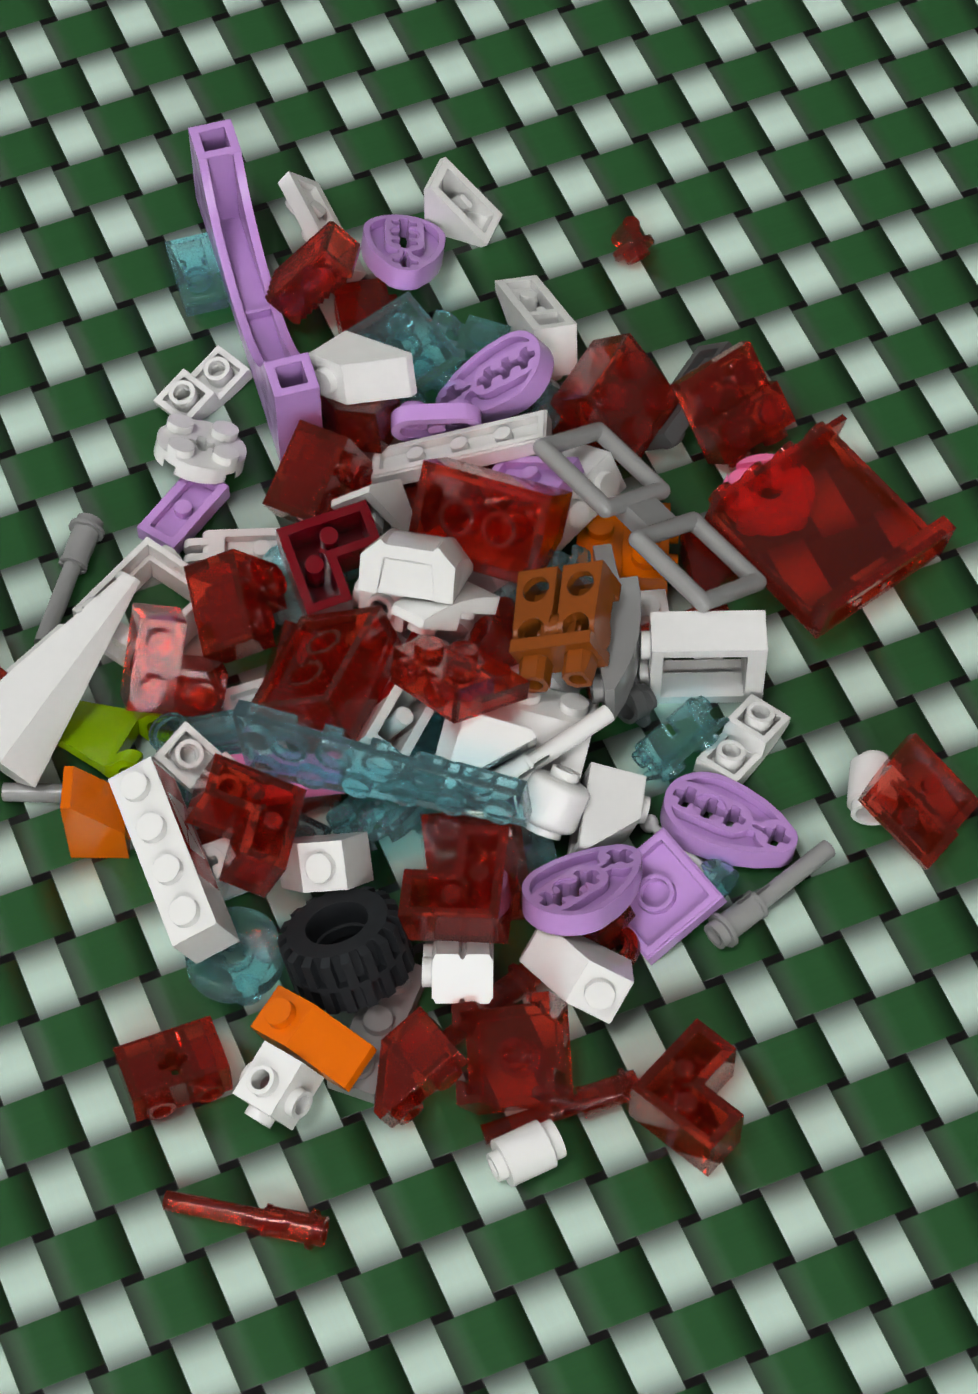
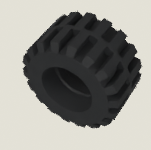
(346, 949)

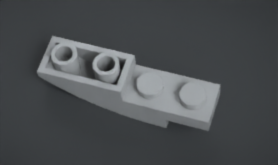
(614, 682)

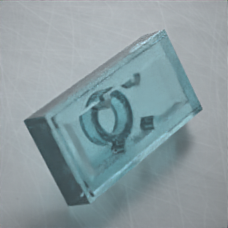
(197, 274)

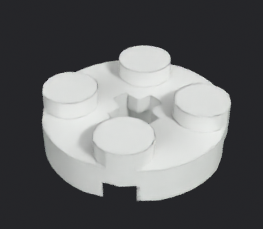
(200, 449)

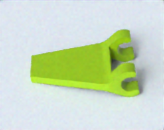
(104, 736)

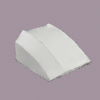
(415, 566)

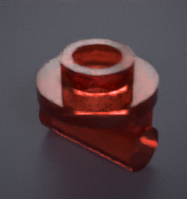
(630, 242)

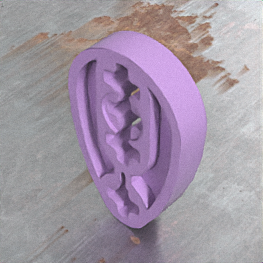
(399, 266)
(502, 376)
(753, 817)
(606, 885)

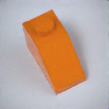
(92, 817)
(313, 1038)

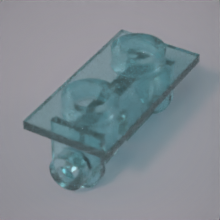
(694, 732)

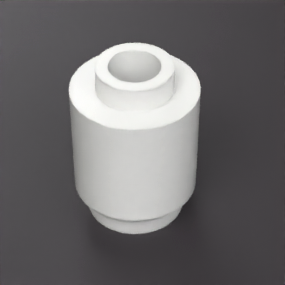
(860, 774)
(526, 1152)

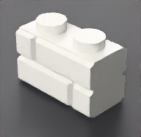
(458, 971)

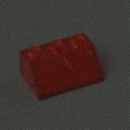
(494, 516)
(332, 669)

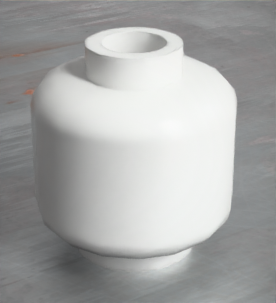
(556, 802)

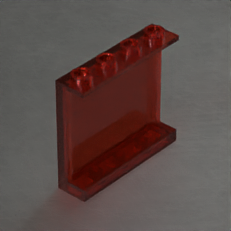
(824, 528)

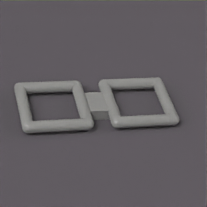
(648, 517)

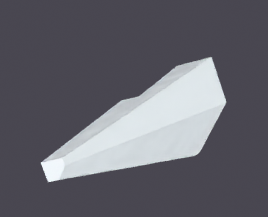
(51, 678)

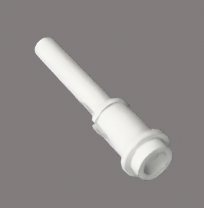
(524, 765)

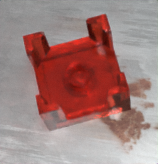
(515, 1055)

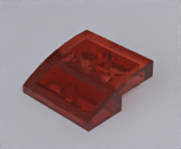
(918, 800)

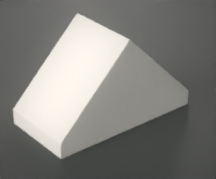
(459, 206)
(386, 502)
(490, 742)

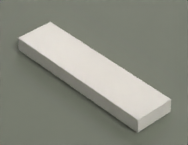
(475, 445)

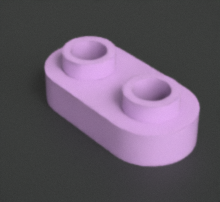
(421, 420)

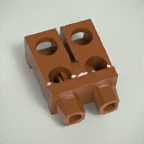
(564, 625)

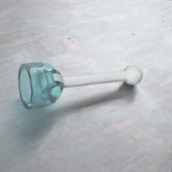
(717, 871)

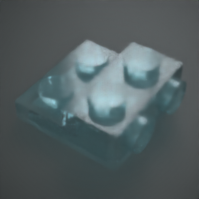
(411, 329)

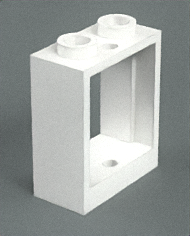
(142, 563)
(704, 636)

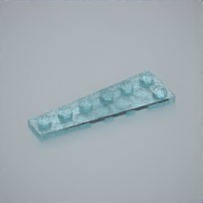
(329, 761)

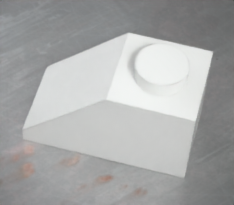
(362, 370)
(613, 808)
(328, 863)
(580, 972)

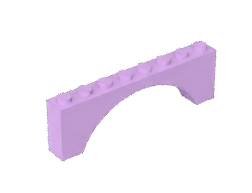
(280, 372)

